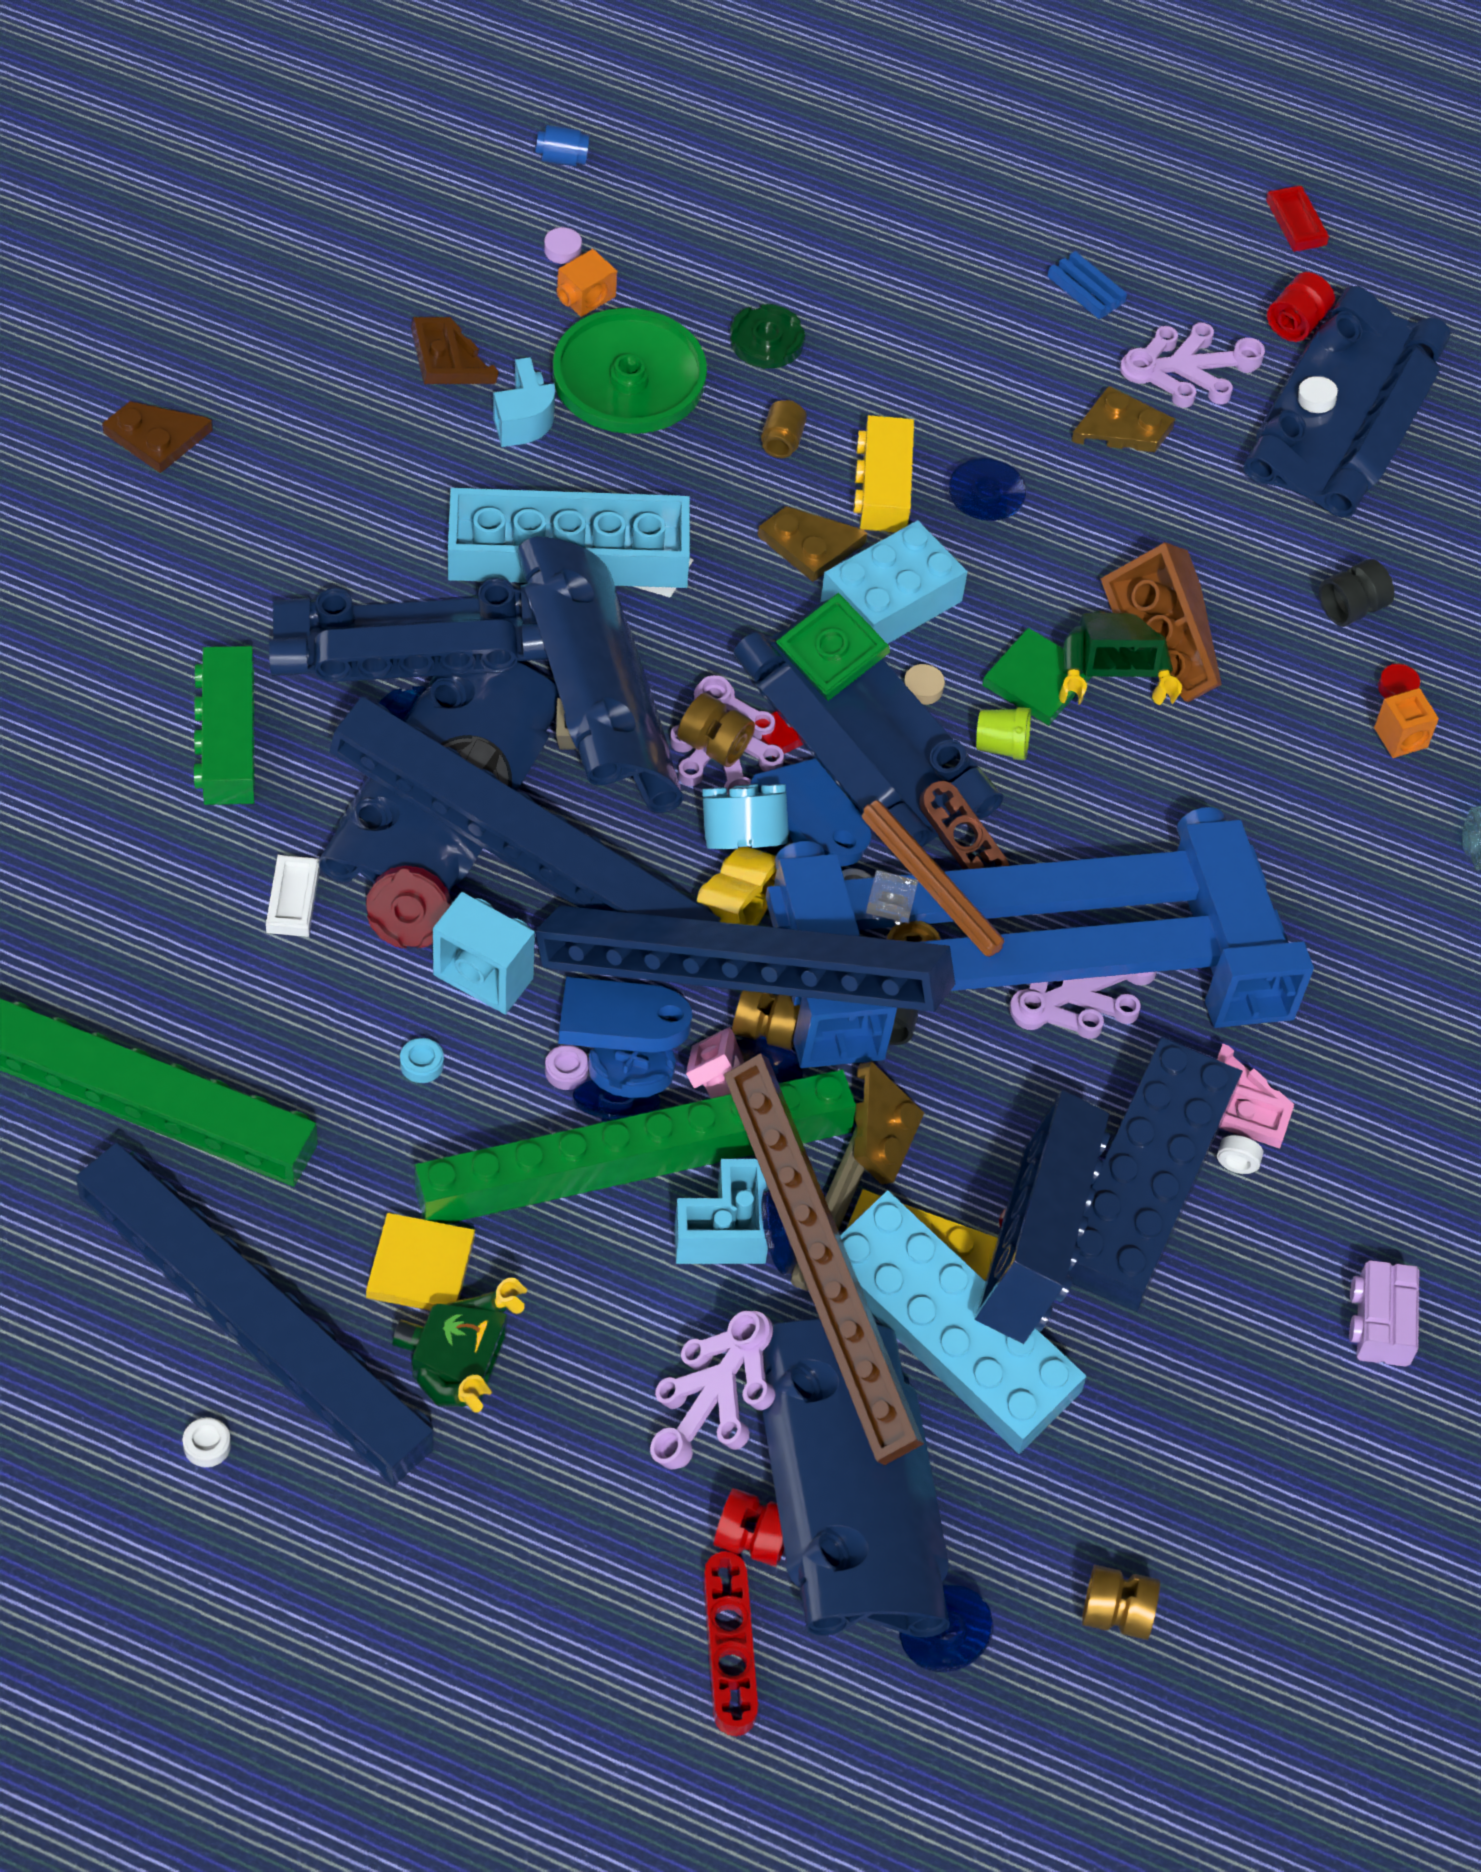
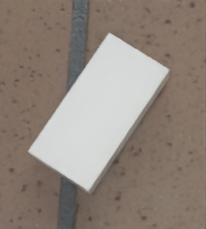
(293, 895)

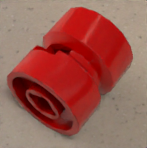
(1300, 306)
(765, 1543)

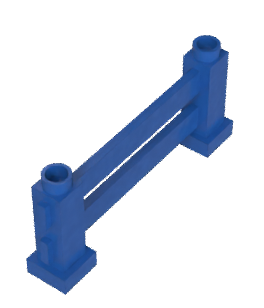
(1214, 870)

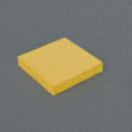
(419, 1262)

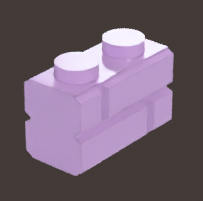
(1386, 1313)

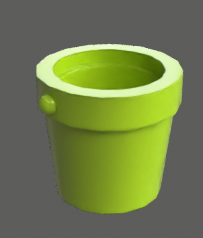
(1004, 732)

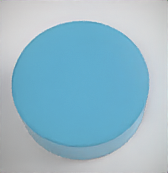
(421, 1060)

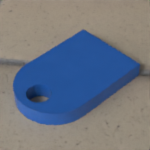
(819, 810)
(623, 1016)

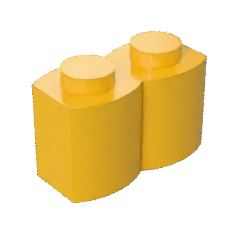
(740, 887)

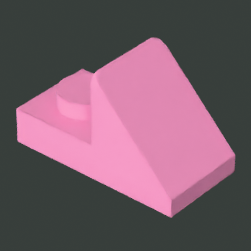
(712, 1060)

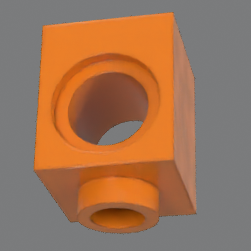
(586, 283)
(1406, 723)

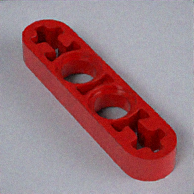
(734, 1642)

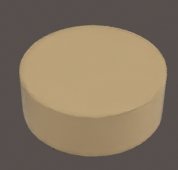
(925, 683)

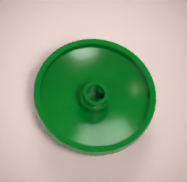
(629, 370)

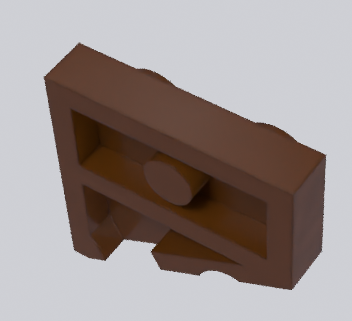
(447, 354)

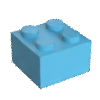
(483, 952)

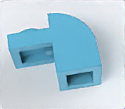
(526, 411)

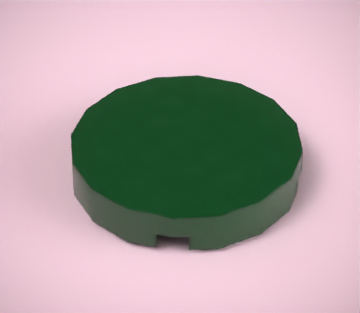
(767, 336)

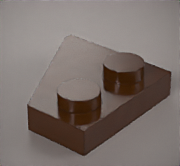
(156, 433)

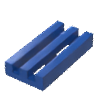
(1091, 282)

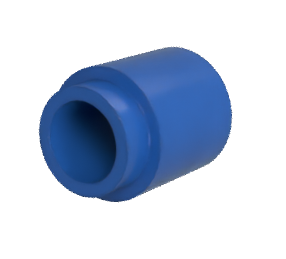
(562, 146)

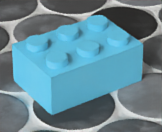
(899, 581)

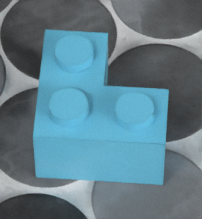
(727, 1226)

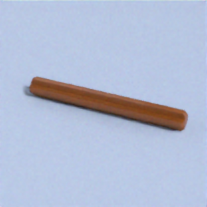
(933, 878)

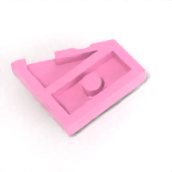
(1256, 1107)

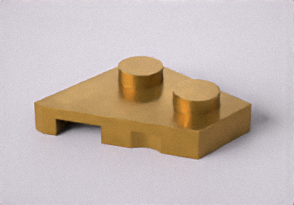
(1124, 423)
(810, 541)
(884, 1124)

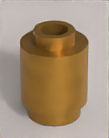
(783, 428)

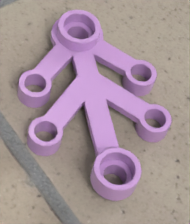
(1144, 366)
(720, 687)
(1081, 993)
(716, 1385)

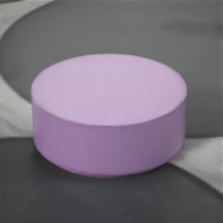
(562, 245)
(566, 1067)

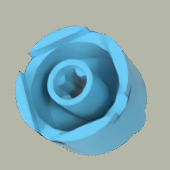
(745, 816)

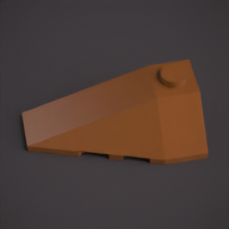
(1169, 598)

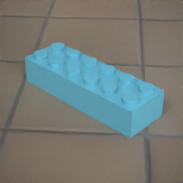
(635, 535)
(931, 1306)

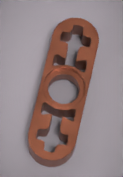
(968, 817)

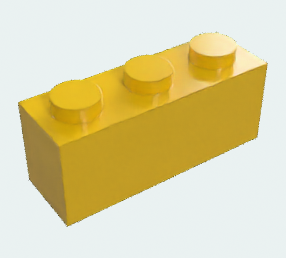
(884, 473)

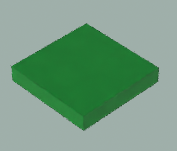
(833, 646)
(1031, 676)

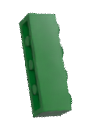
(227, 726)

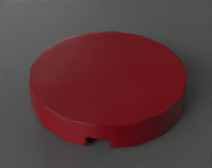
(407, 906)

